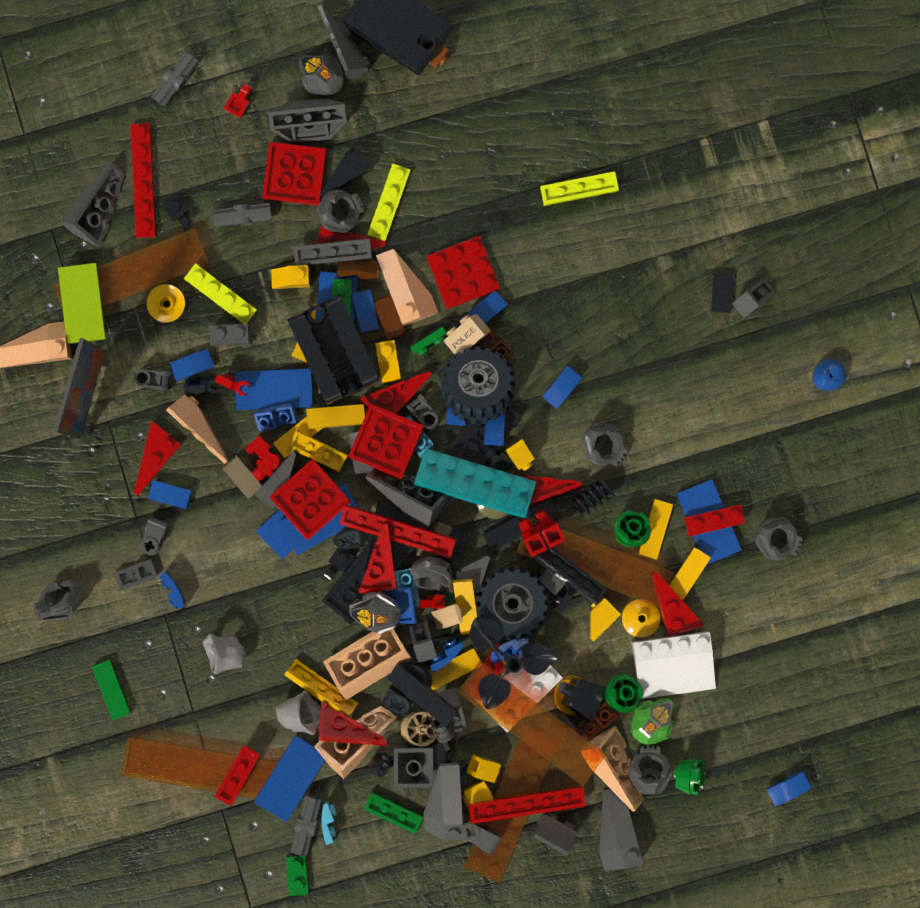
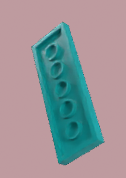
(475, 483)

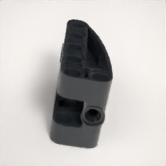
(399, 30)
(333, 350)

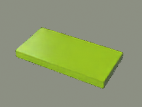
(82, 303)

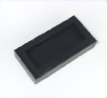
(722, 293)

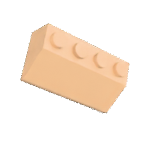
(366, 661)

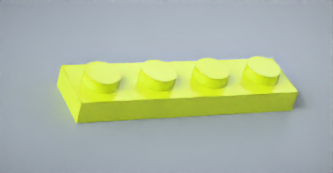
(579, 188)
(389, 202)
(220, 294)

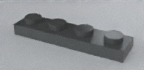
(332, 252)

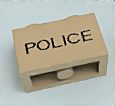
(467, 334)

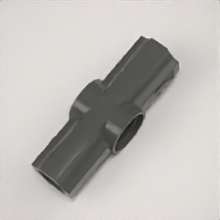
(175, 79)
(242, 215)
(306, 825)

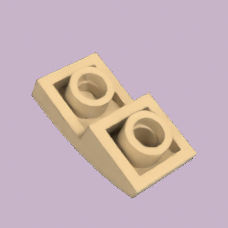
(448, 616)

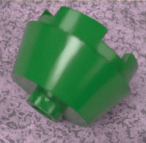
(632, 529)
(623, 693)
(690, 776)

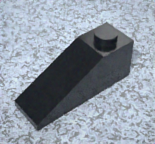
(348, 170)

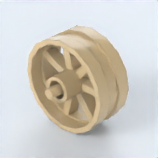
(417, 728)

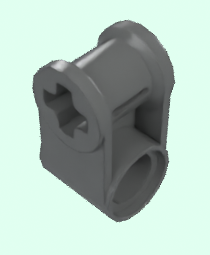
(154, 379)
(422, 411)
(155, 532)
(485, 838)

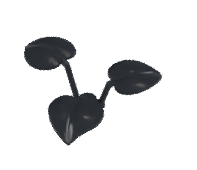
(535, 659)

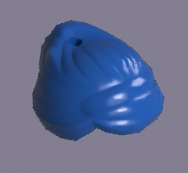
(829, 375)

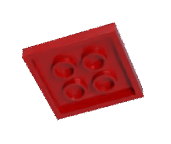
(294, 173)
(463, 272)
(386, 441)
(309, 499)

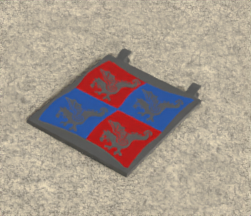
(80, 389)

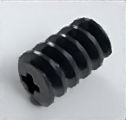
(592, 496)

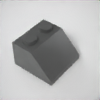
(412, 767)
(555, 832)

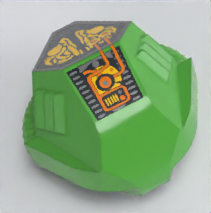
(652, 721)

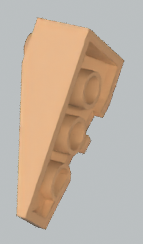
(408, 293)
(37, 346)
(191, 417)
(346, 756)
(615, 765)

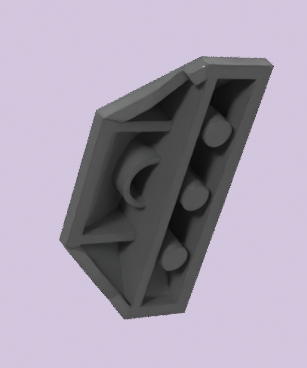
(308, 119)

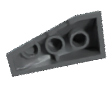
(348, 53)
(92, 209)
(417, 502)
(444, 806)
(617, 839)

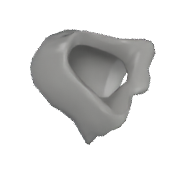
(224, 653)
(295, 709)

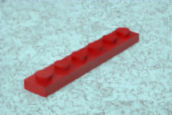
(143, 180)
(399, 531)
(526, 804)

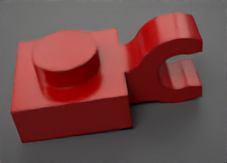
(237, 103)
(229, 381)
(434, 601)

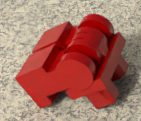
(268, 463)
(539, 533)

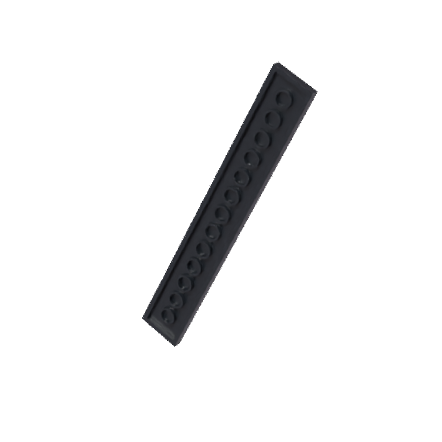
(466, 447)

